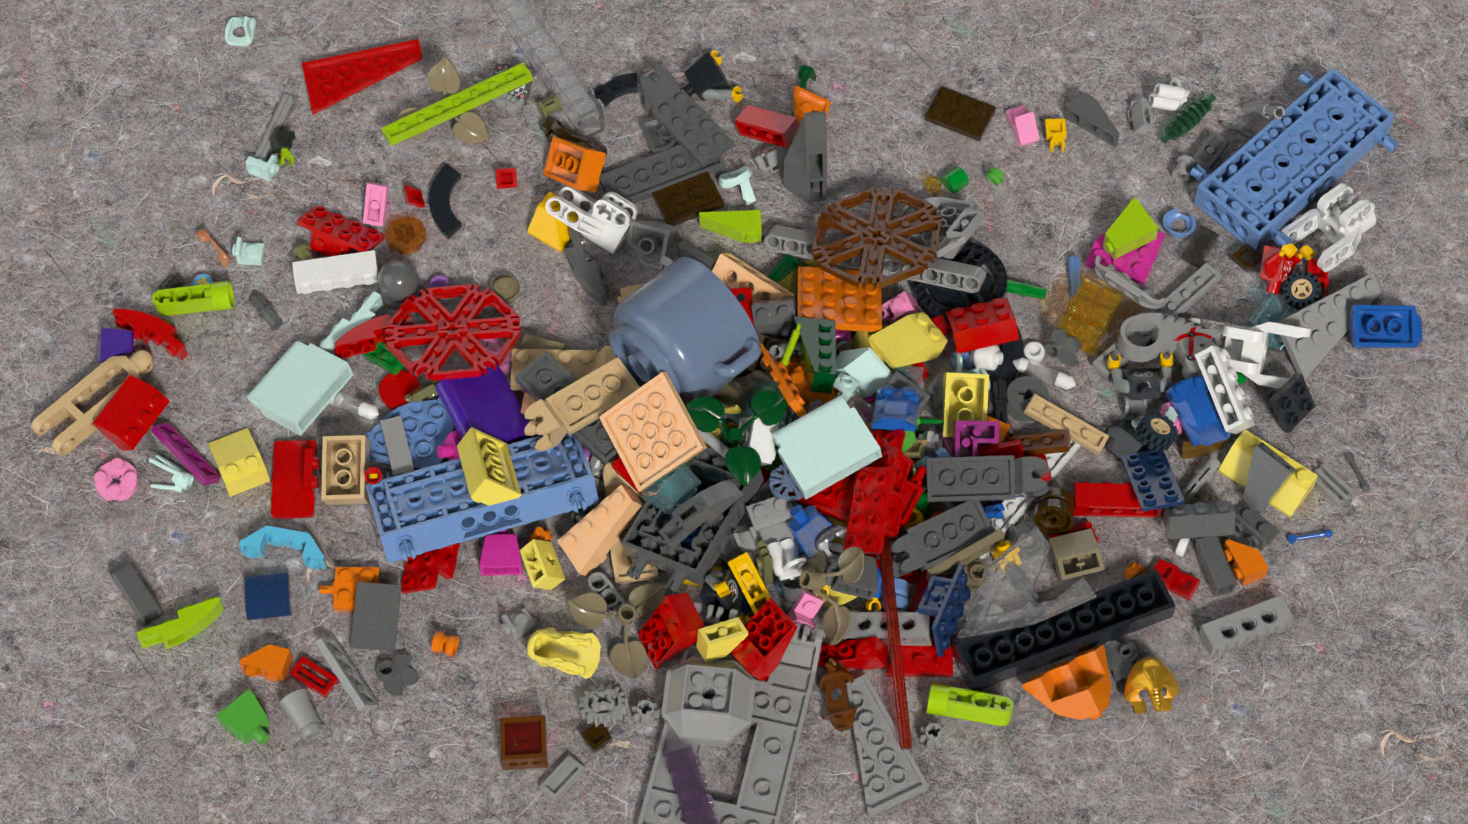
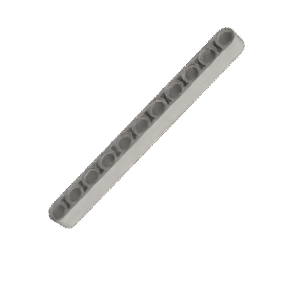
(941, 277)

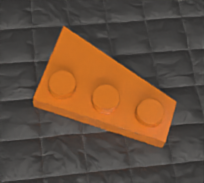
(807, 102)

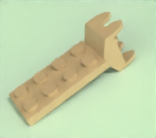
(576, 362)
(579, 404)
(620, 560)

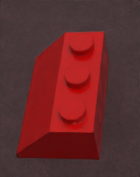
(130, 413)

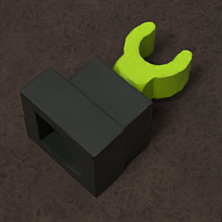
(281, 143)

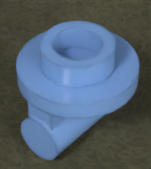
(965, 360)

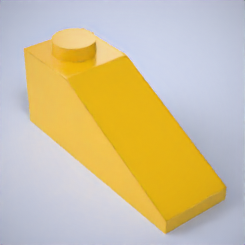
(750, 581)

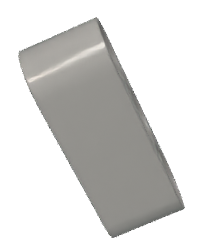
(608, 592)

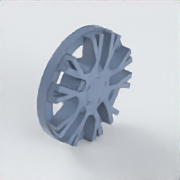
(786, 482)

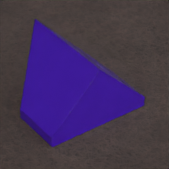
(113, 343)

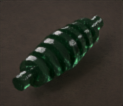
(1188, 118)

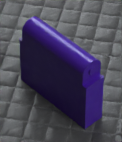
(484, 405)

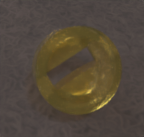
(930, 181)

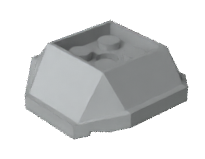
(958, 220)
(708, 720)

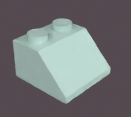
(865, 368)

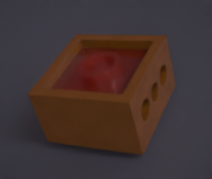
(523, 742)

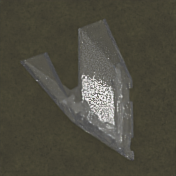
(1007, 588)

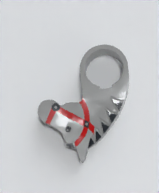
(1169, 335)

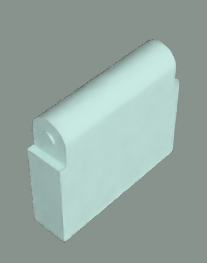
(300, 386)
(825, 446)

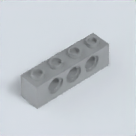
(1273, 609)
(918, 635)

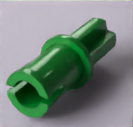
(1025, 290)

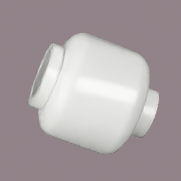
(987, 358)

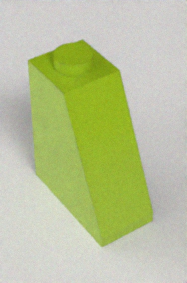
(1130, 230)

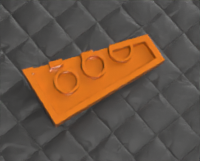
(785, 382)

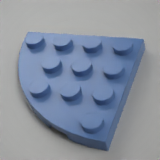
(425, 428)

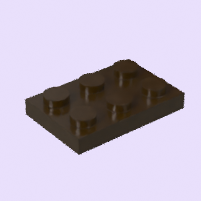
(960, 113)
(688, 198)

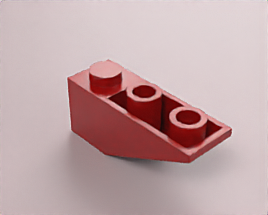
(856, 654)

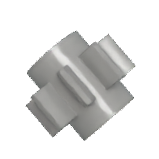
(647, 718)
(929, 739)

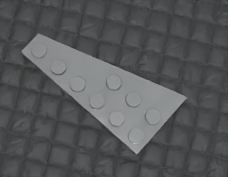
(1327, 321)
(886, 770)

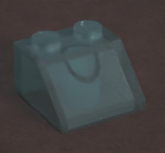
(672, 489)

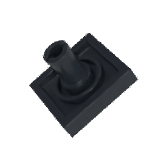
(1291, 402)

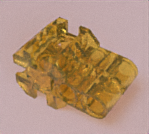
(1090, 314)

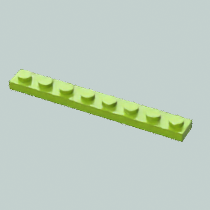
(456, 104)

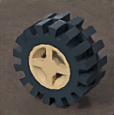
(1297, 285)
(1156, 432)

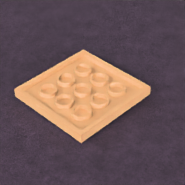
(652, 431)

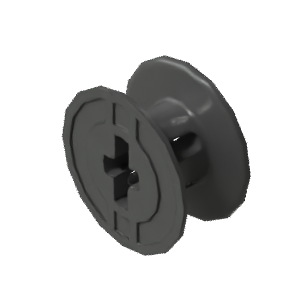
(1019, 391)

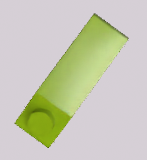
(737, 225)

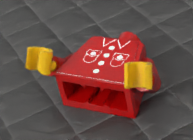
(1280, 262)

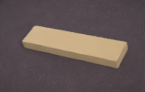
(1061, 420)

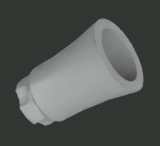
(302, 714)

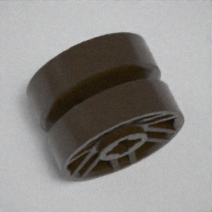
(1054, 511)

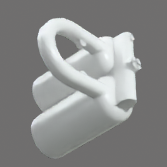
(1168, 96)
(786, 559)

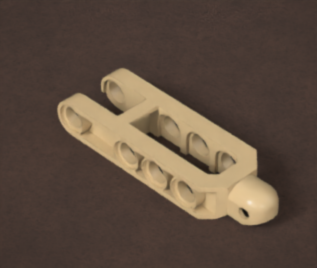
(67, 404)

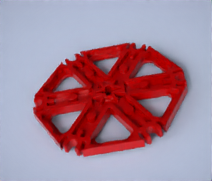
(442, 322)

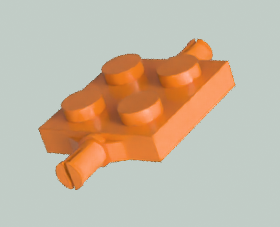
(345, 585)

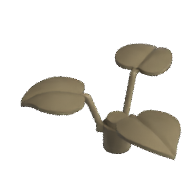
(444, 77)
(851, 565)
(589, 613)

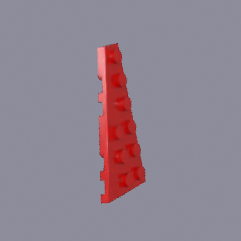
(344, 75)
(923, 660)

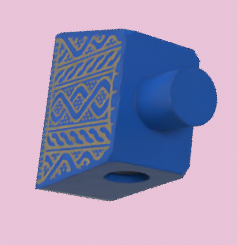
(808, 527)

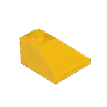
(548, 228)

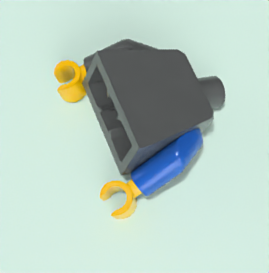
(866, 587)

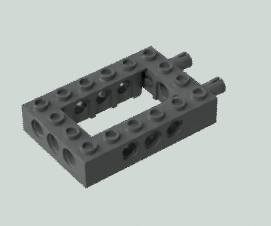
(648, 548)

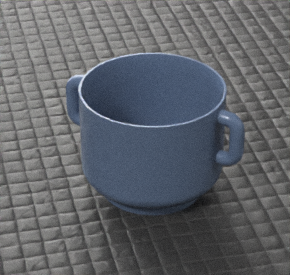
(685, 327)

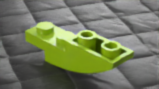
(190, 623)

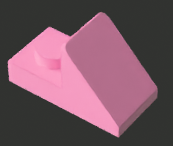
(1023, 125)
(376, 204)
(805, 609)

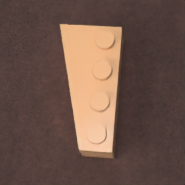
(600, 530)

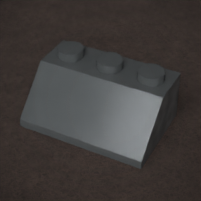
(1199, 520)

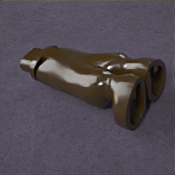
(557, 129)

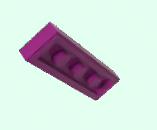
(186, 453)

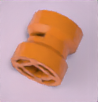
(445, 643)

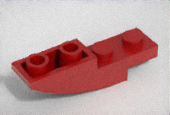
(148, 327)
(364, 337)

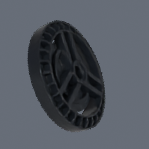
(949, 299)

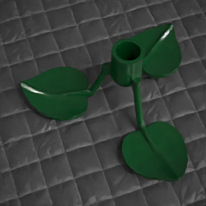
(744, 462)

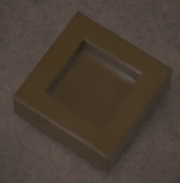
(1246, 257)
(596, 737)

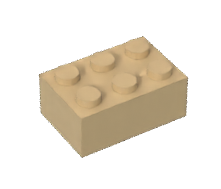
(344, 469)

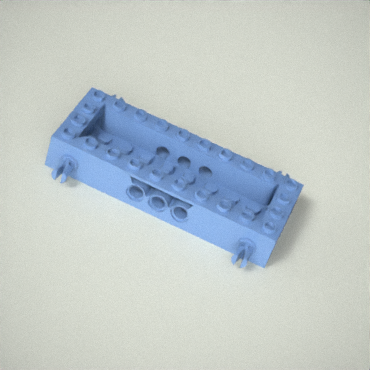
(1311, 167)
(435, 507)

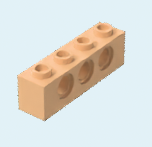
(728, 264)

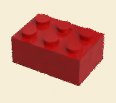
(982, 325)

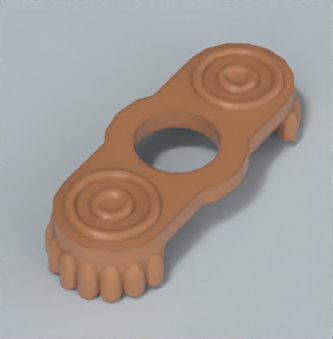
(204, 236)

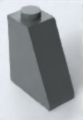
(1265, 477)

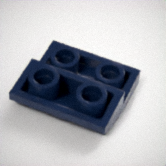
(267, 596)

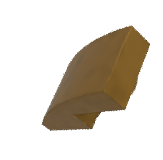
(1200, 450)

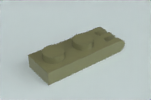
(427, 390)
(764, 562)

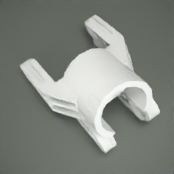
(1339, 222)
(603, 223)
(1249, 349)

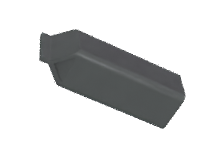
(1215, 565)
(135, 592)

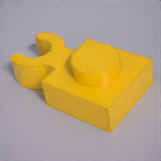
(1056, 132)

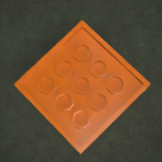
(833, 299)

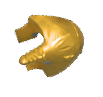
(1152, 676)

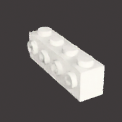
(335, 272)
(1224, 389)

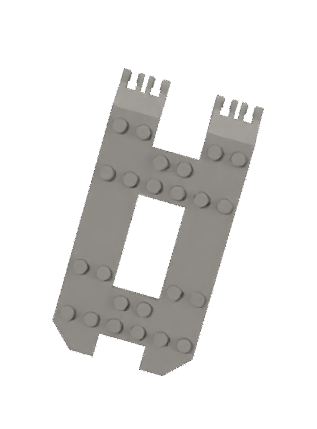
(779, 722)

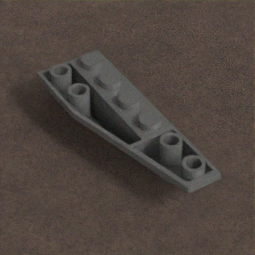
(807, 159)

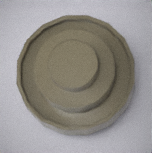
(506, 288)
(975, 573)

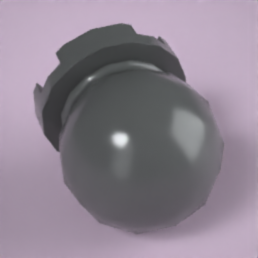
(397, 282)

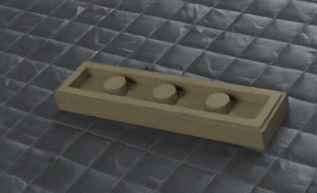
(966, 555)

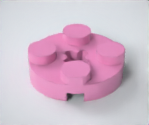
(115, 469)

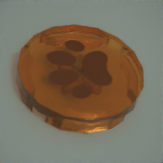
(406, 235)

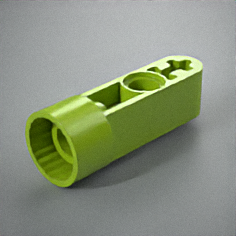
(197, 298)
(969, 705)

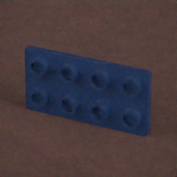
(1152, 480)
(946, 601)

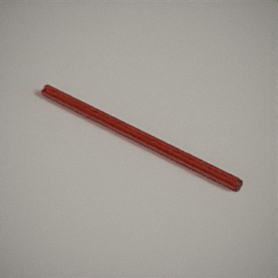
(895, 646)

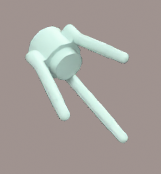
(181, 477)

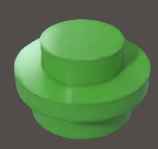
(995, 176)

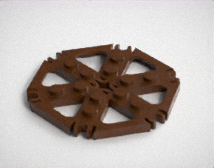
(862, 234)

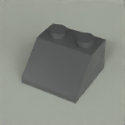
(774, 316)

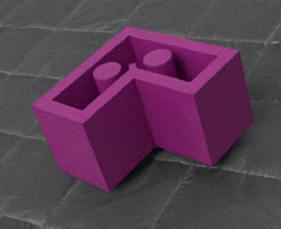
(969, 433)

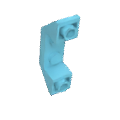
(256, 544)

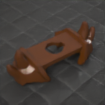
(839, 712)

